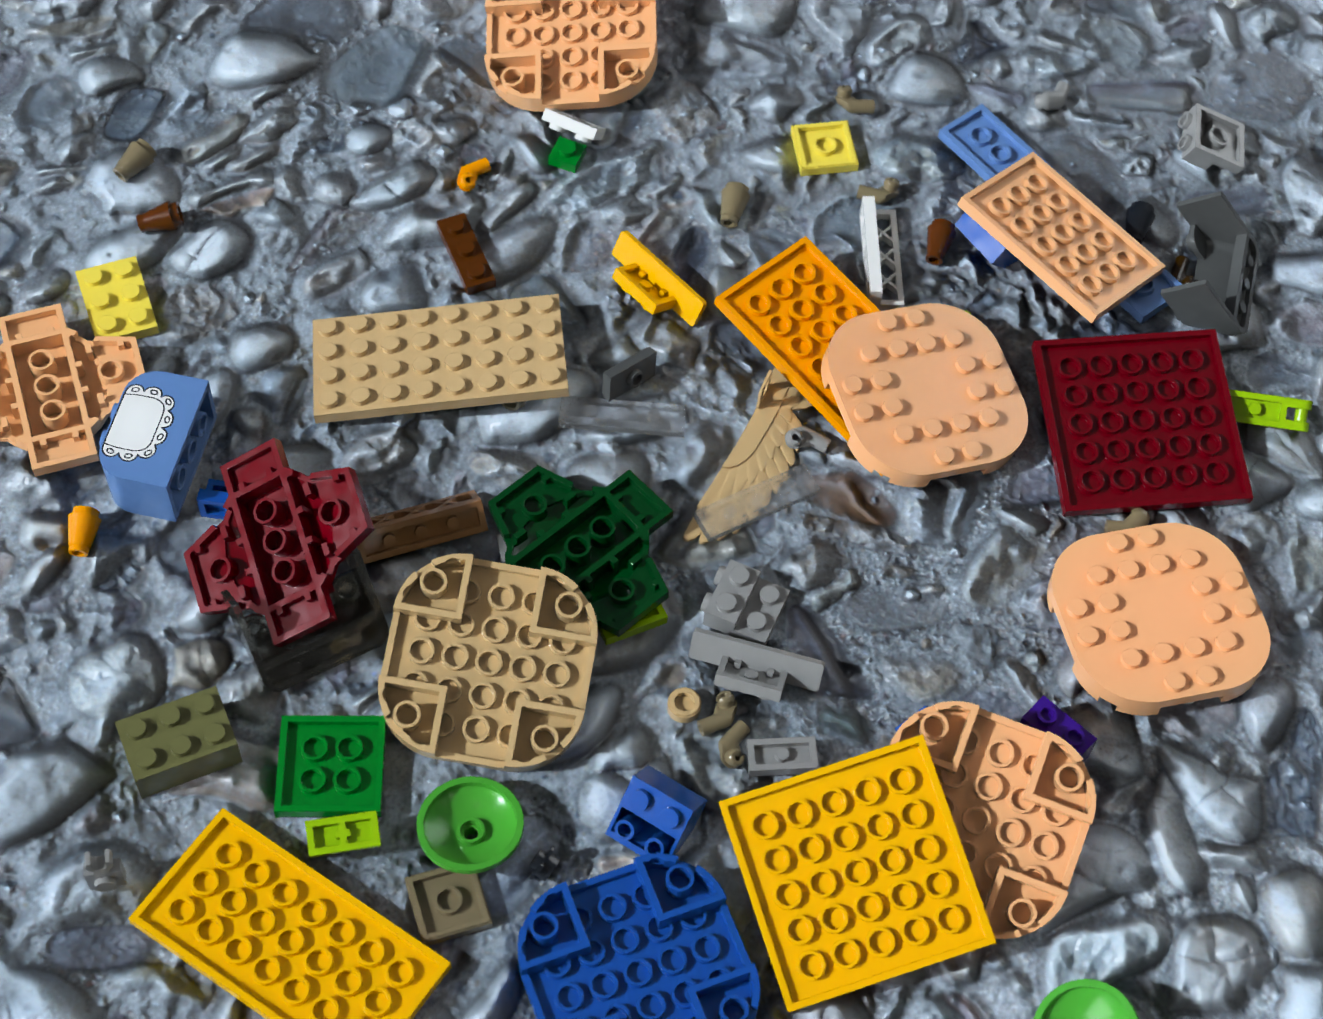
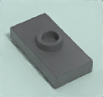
(629, 374)

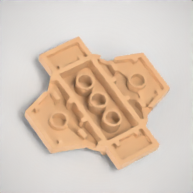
(59, 387)

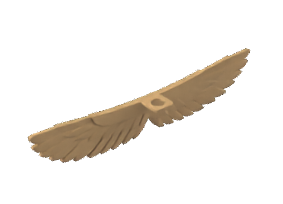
(761, 448)

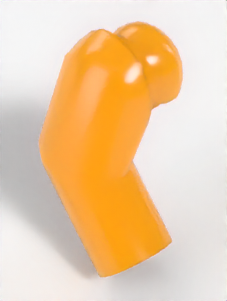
(468, 173)

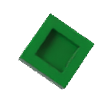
(567, 154)

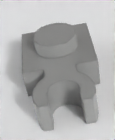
(104, 871)

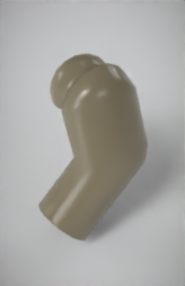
(851, 104)
(1137, 518)

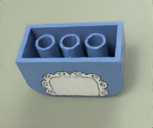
(156, 442)

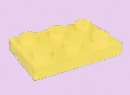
(117, 299)

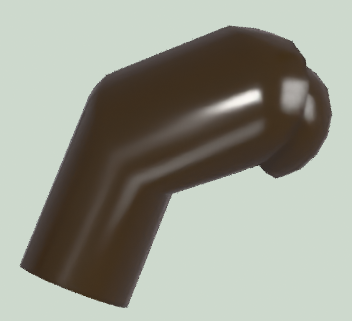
(1180, 268)

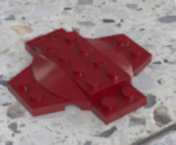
(279, 542)

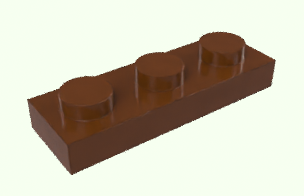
(466, 254)

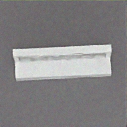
(874, 258)

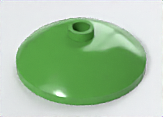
(468, 808)
(1086, 1001)

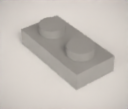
(781, 756)

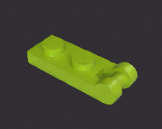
(1270, 410)

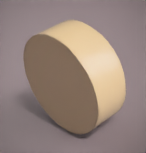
(684, 705)

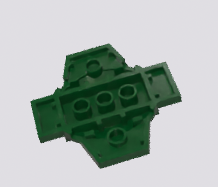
(590, 537)

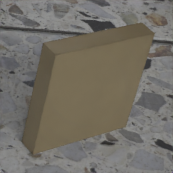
(447, 905)

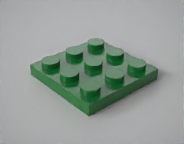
(330, 766)

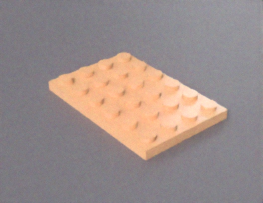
(1061, 236)

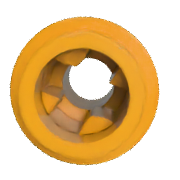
(82, 529)

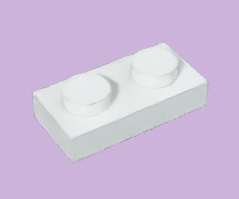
(563, 121)

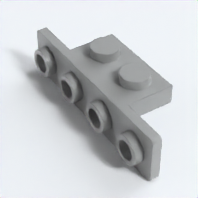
(753, 666)

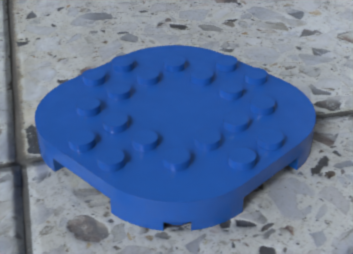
(637, 947)

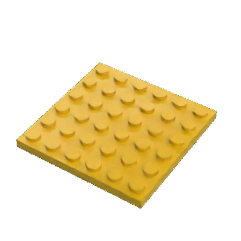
(856, 873)

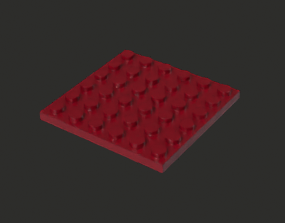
(1140, 422)

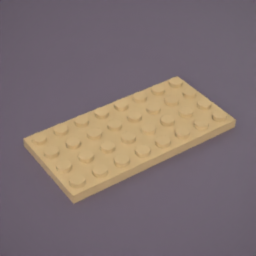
(438, 358)

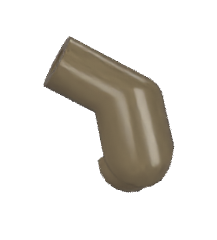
(881, 194)
(722, 716)
(730, 745)

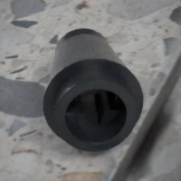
(1139, 219)

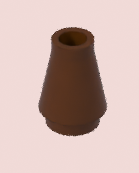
(161, 218)
(939, 239)

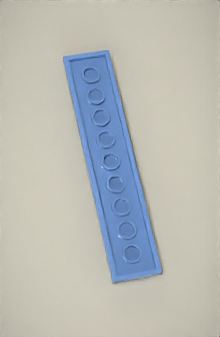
(992, 147)

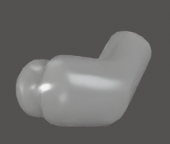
(1053, 99)
(805, 437)

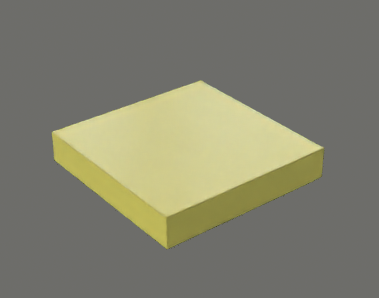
(824, 148)

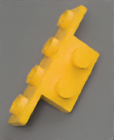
(654, 282)

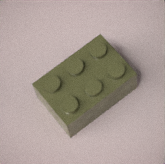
(178, 742)

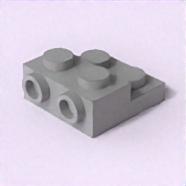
(1211, 139)
(743, 603)

